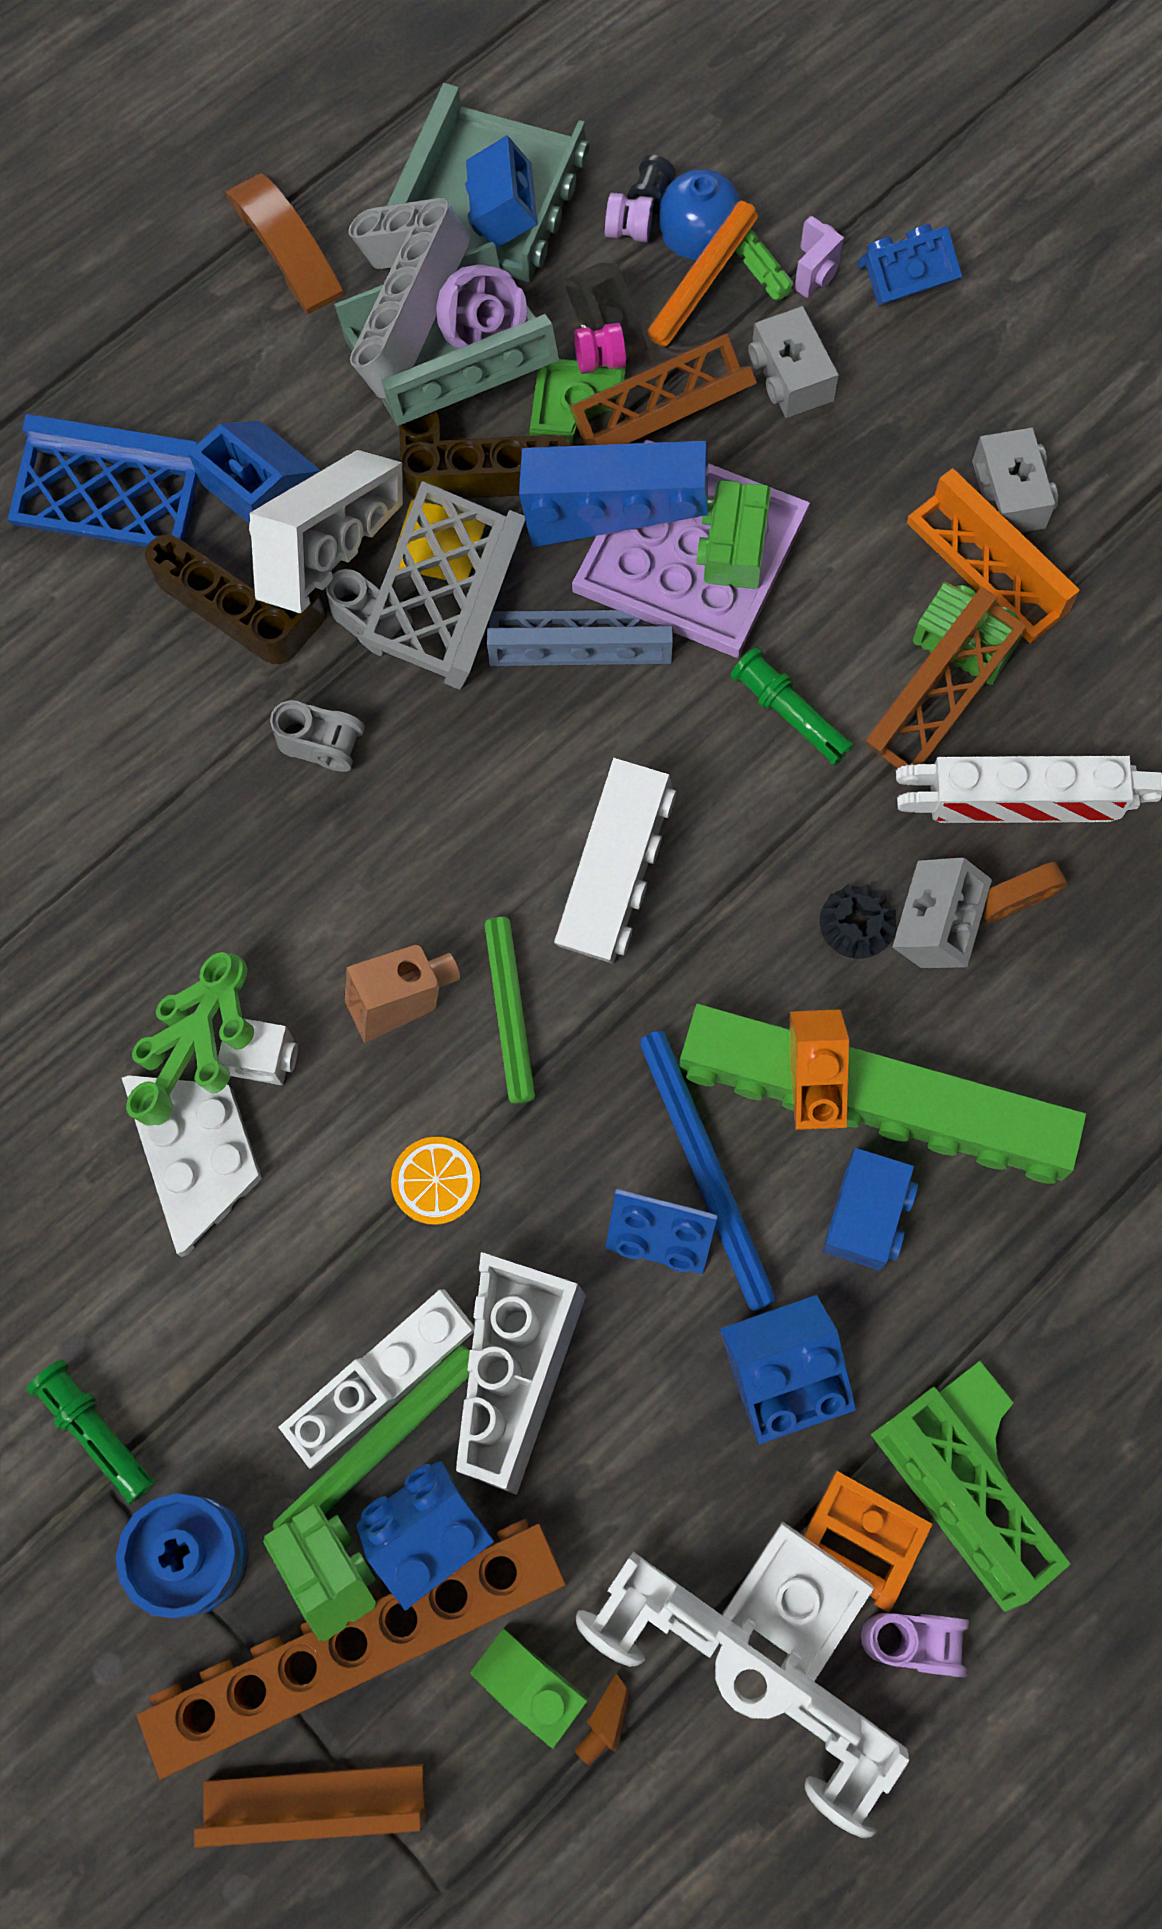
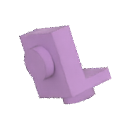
(821, 259)

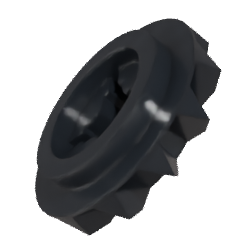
(846, 937)

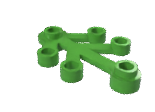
(218, 986)

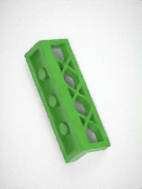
(960, 1515)

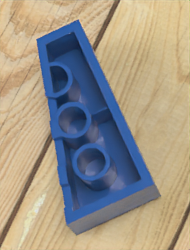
(610, 488)

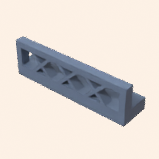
(573, 643)

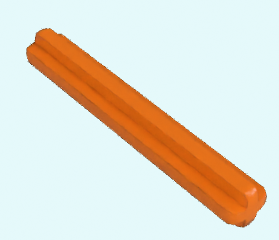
(702, 274)

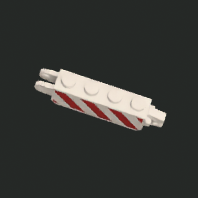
(1028, 789)

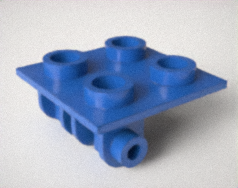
(660, 1232)

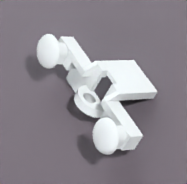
(804, 1607)

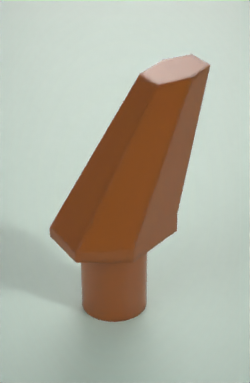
(605, 1722)

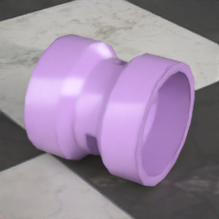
(638, 219)

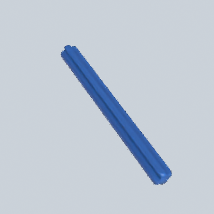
(707, 1171)

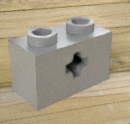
(793, 362)
(1014, 478)
(942, 913)

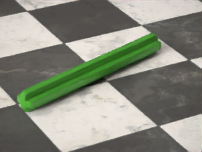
(383, 1436)

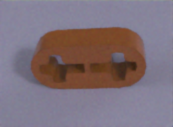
(1023, 892)

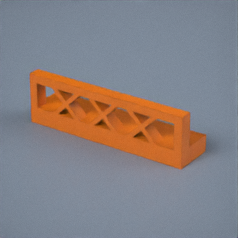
(1001, 543)

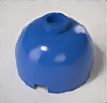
(695, 210)

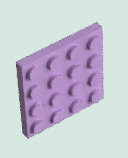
(657, 579)

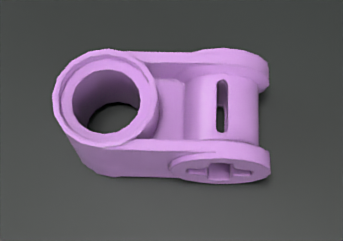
(926, 1644)

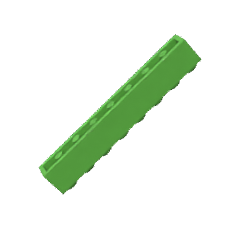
(893, 1097)

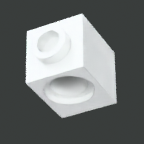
(266, 1055)

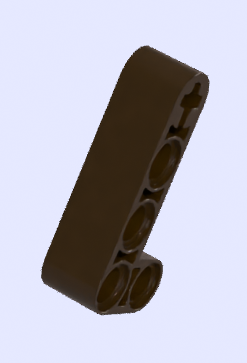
(447, 458)
(228, 595)

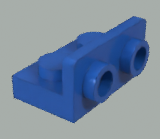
(910, 265)

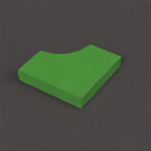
(563, 385)
(979, 1406)

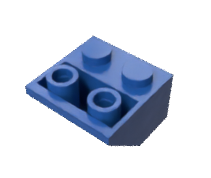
(248, 465)
(788, 1369)

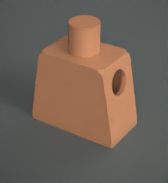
(395, 989)

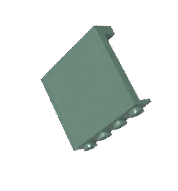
(440, 171)
(451, 374)

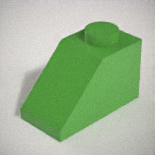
(528, 1688)

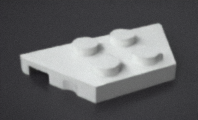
(197, 1159)

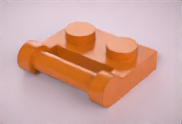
(874, 1526)

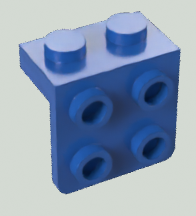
(421, 1534)

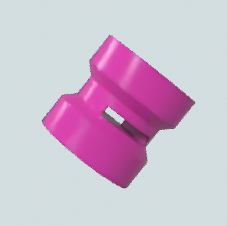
(600, 348)

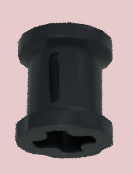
(650, 183)

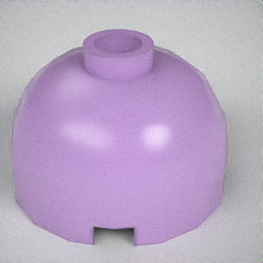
(479, 304)

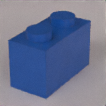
(500, 192)
(869, 1210)

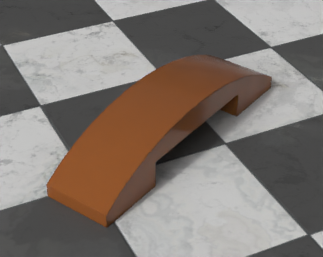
(287, 241)

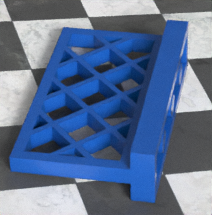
(109, 446)

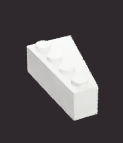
(320, 524)
(615, 861)
(514, 1362)

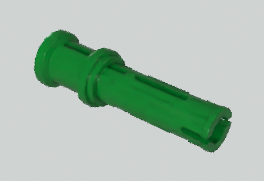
(777, 693)
(76, 1413)

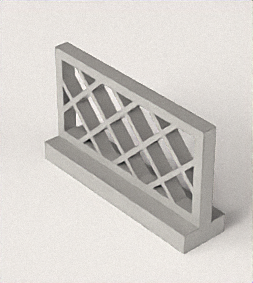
(474, 607)

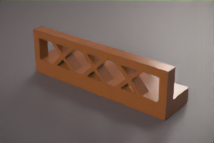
(675, 407)
(934, 669)
(312, 1805)

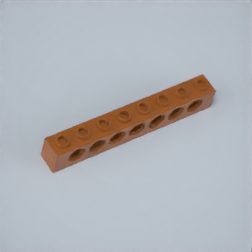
(178, 1743)

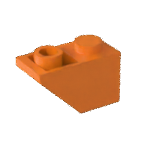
(819, 1069)

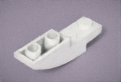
(377, 1380)

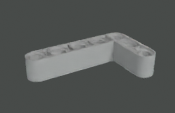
(423, 248)

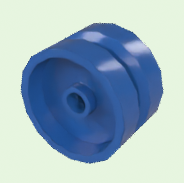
(151, 1549)

